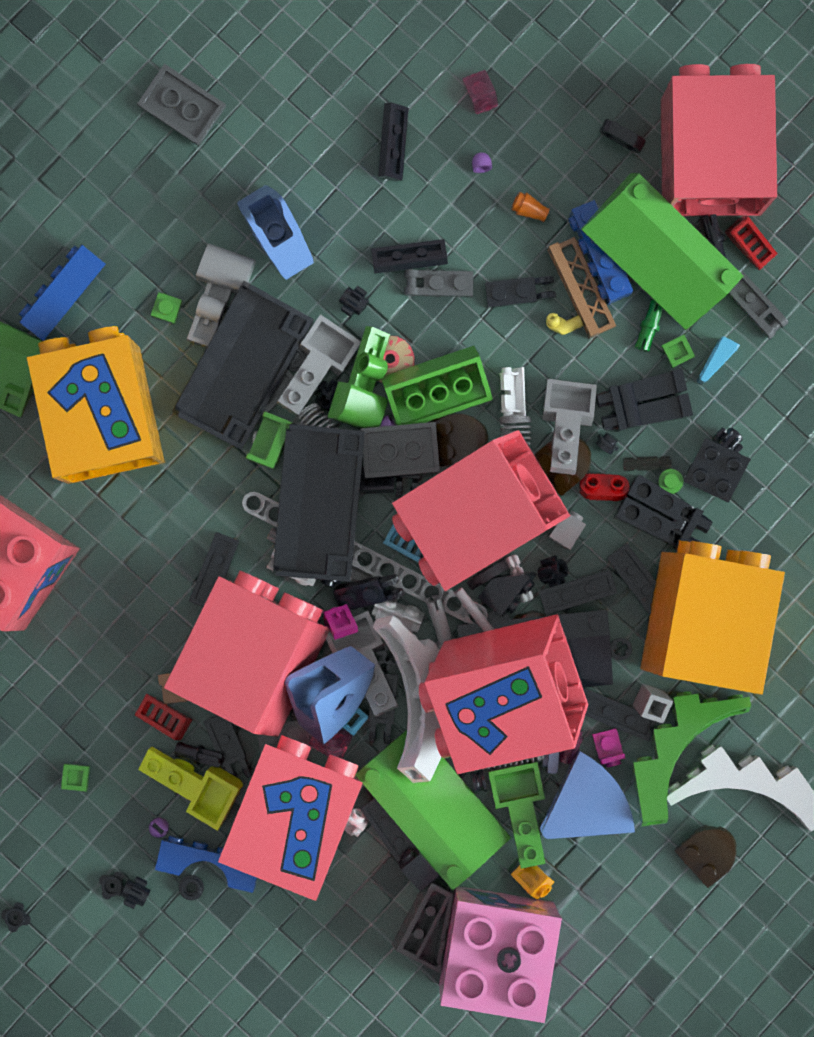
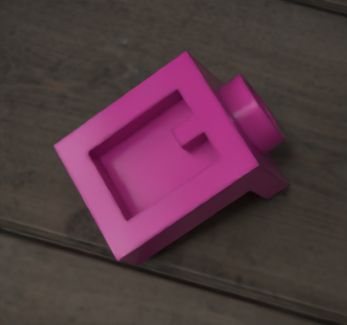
(340, 622)
(608, 747)

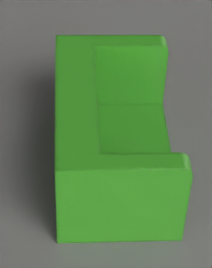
(269, 441)

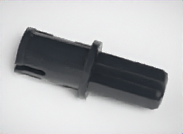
(199, 754)

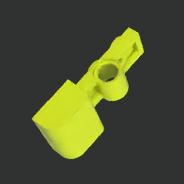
(209, 795)

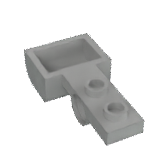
(223, 274)
(327, 349)
(569, 407)
(367, 642)

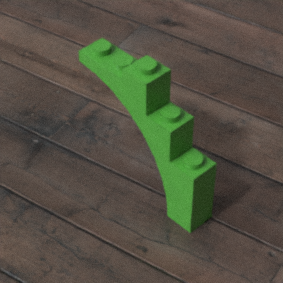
(691, 719)

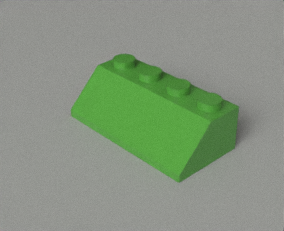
(437, 387)

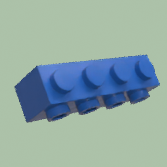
(611, 278)
(61, 292)

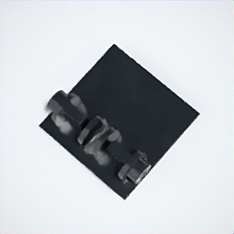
(717, 470)

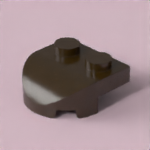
(458, 437)
(561, 481)
(709, 853)

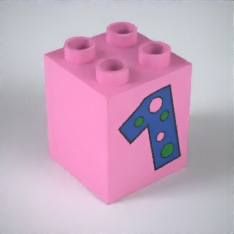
(477, 931)

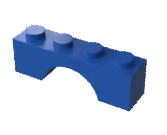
(177, 855)

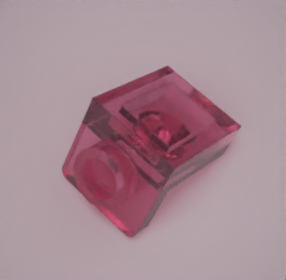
(481, 91)
(335, 746)

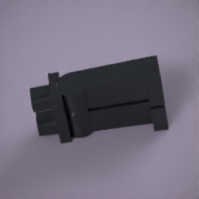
(630, 414)
(681, 515)

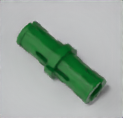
(649, 327)

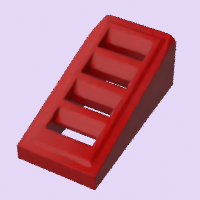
(751, 228)
(181, 727)

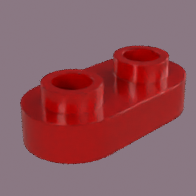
(604, 487)

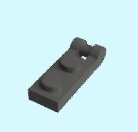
(439, 283)
(757, 306)

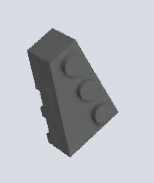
(425, 926)

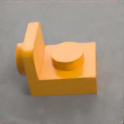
(533, 881)

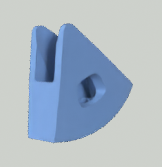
(276, 231)
(329, 691)
(587, 803)

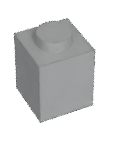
(568, 531)
(652, 703)

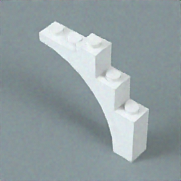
(413, 659)
(719, 772)

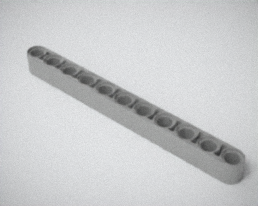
(377, 561)

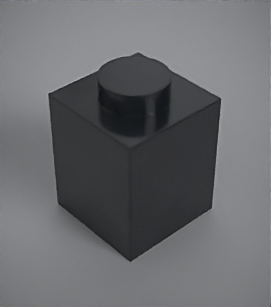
(417, 868)

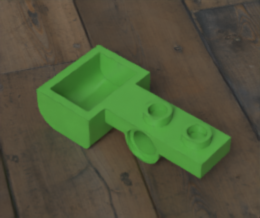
(354, 401)
(517, 789)

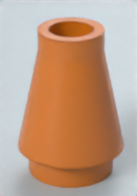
(529, 207)

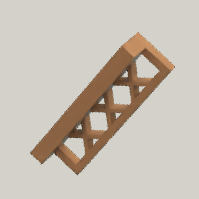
(574, 291)

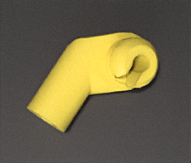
(561, 325)

